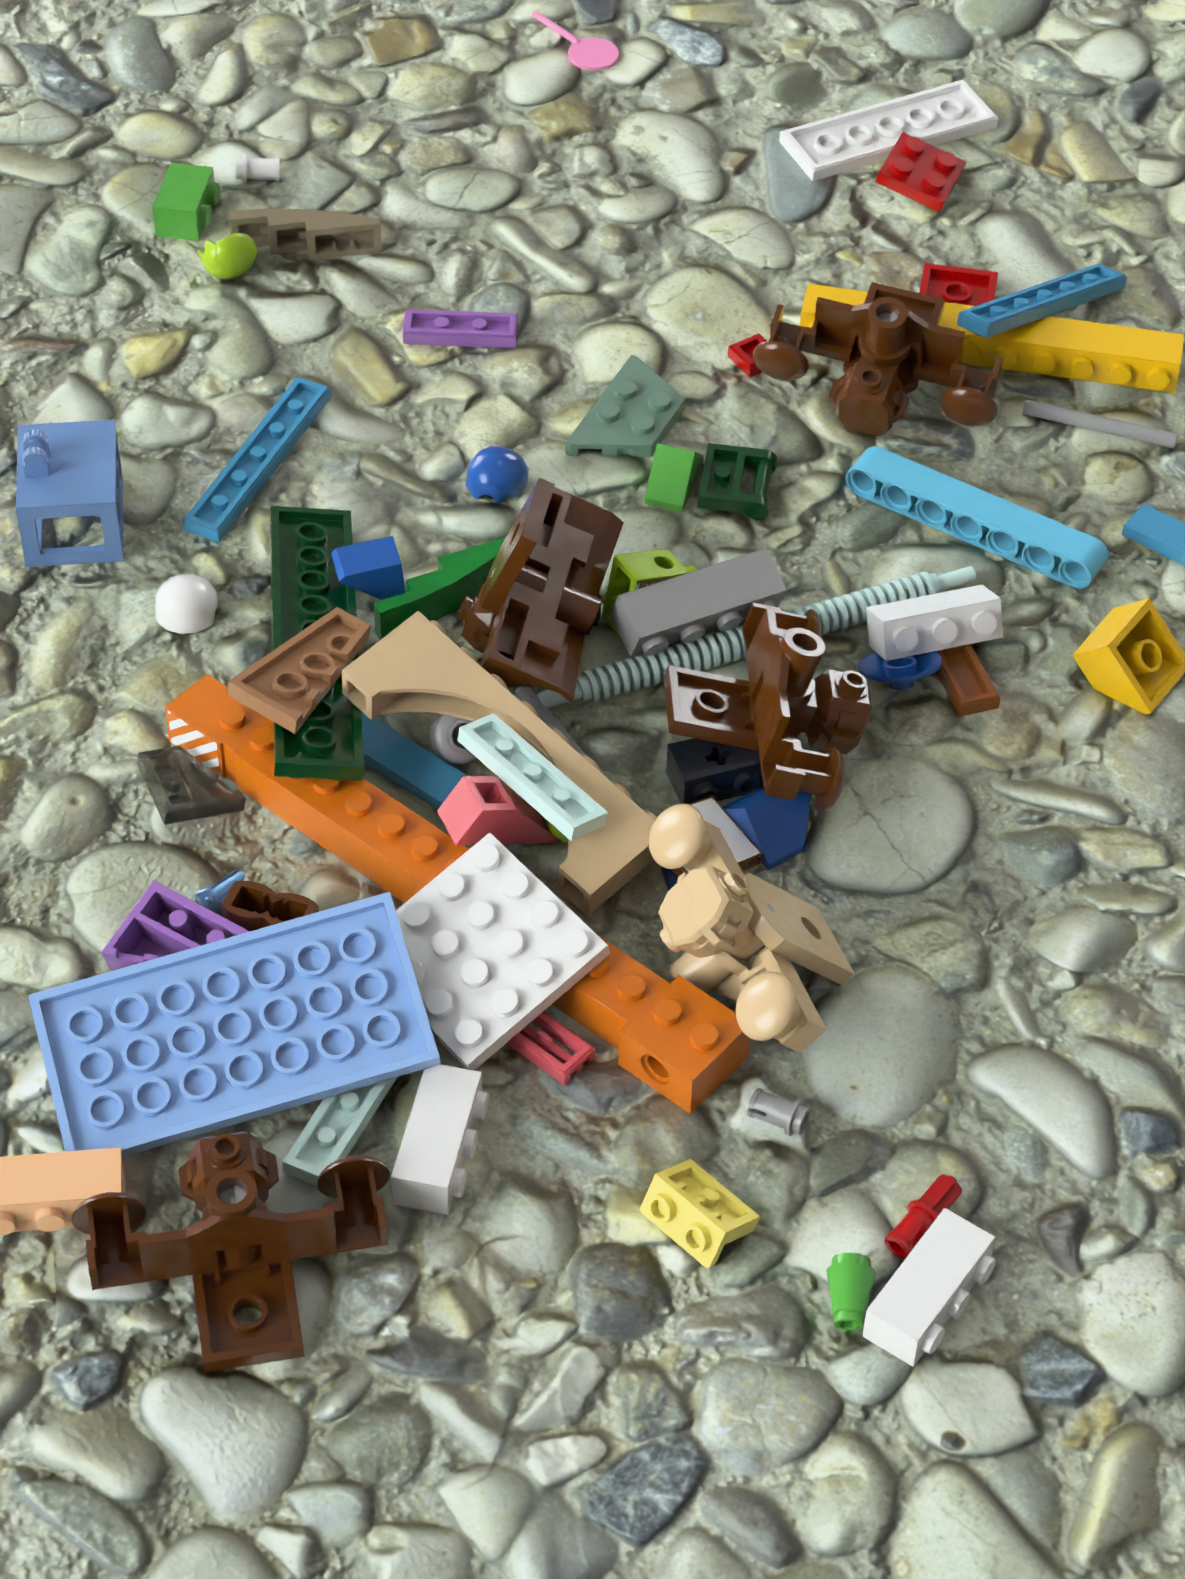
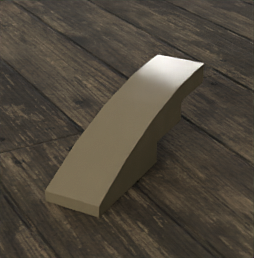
(316, 231)

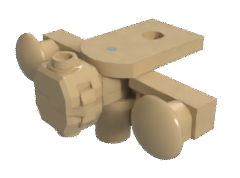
(728, 918)

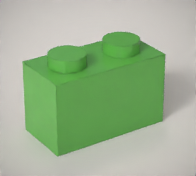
(185, 201)

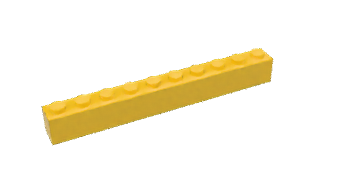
(1054, 346)

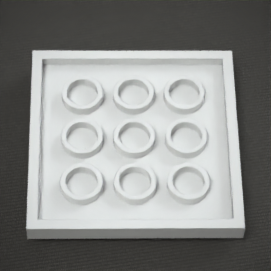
(492, 950)

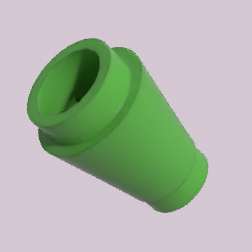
(850, 1288)

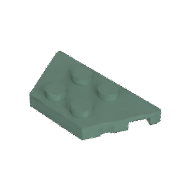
(629, 414)

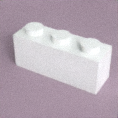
(934, 622)
(439, 1139)
(930, 1288)

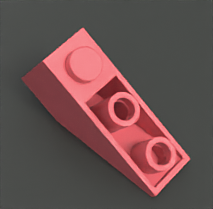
(491, 806)

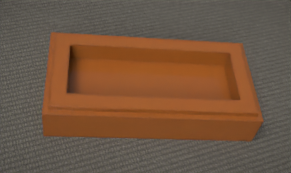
(967, 681)

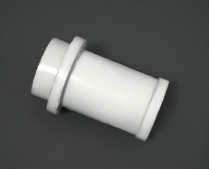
(257, 168)

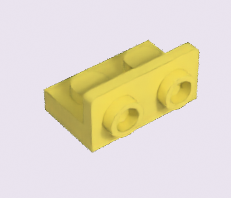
(697, 1211)

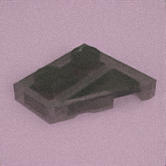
(184, 787)

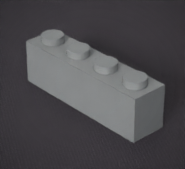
(696, 603)

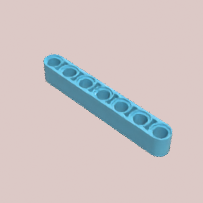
(977, 517)

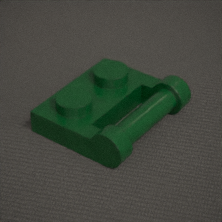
(724, 476)

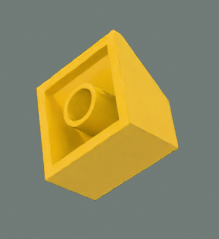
(1132, 656)

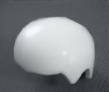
(186, 604)

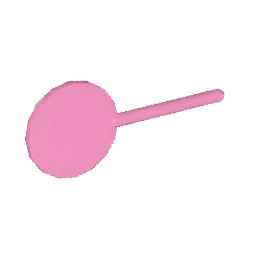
(585, 53)

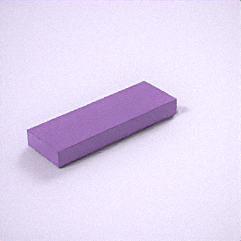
(460, 328)

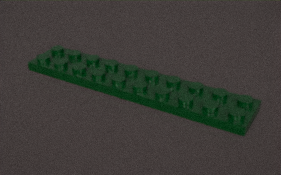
(301, 593)

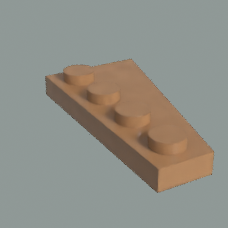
(302, 670)

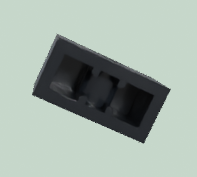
(712, 769)

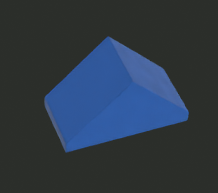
(371, 567)

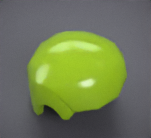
(229, 257)

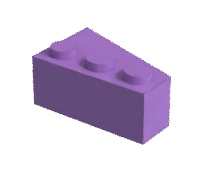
(164, 925)

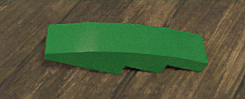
(438, 591)

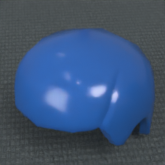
(497, 473)

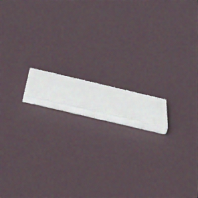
(871, 132)

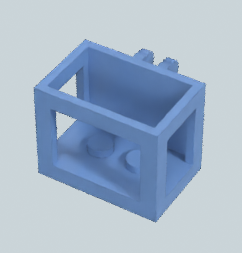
(69, 473)

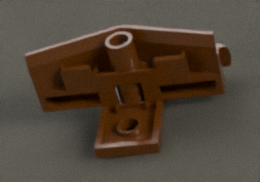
(542, 591)

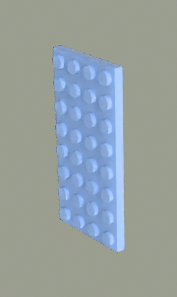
(233, 1029)

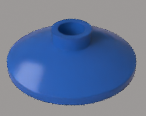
(899, 672)

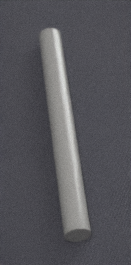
(1100, 423)

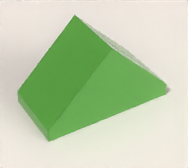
(672, 477)

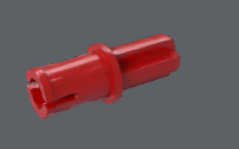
(922, 1215)

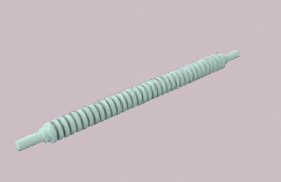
(729, 644)

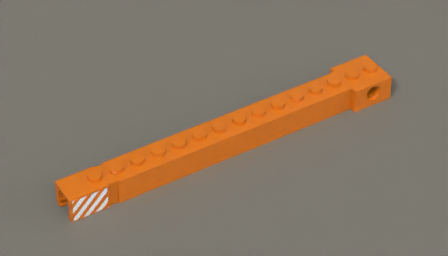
(663, 1030)

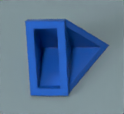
(772, 824)

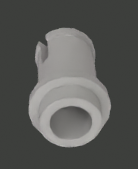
(779, 1112)

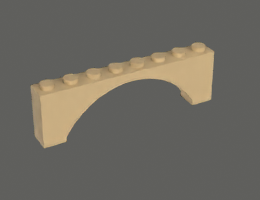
(427, 672)

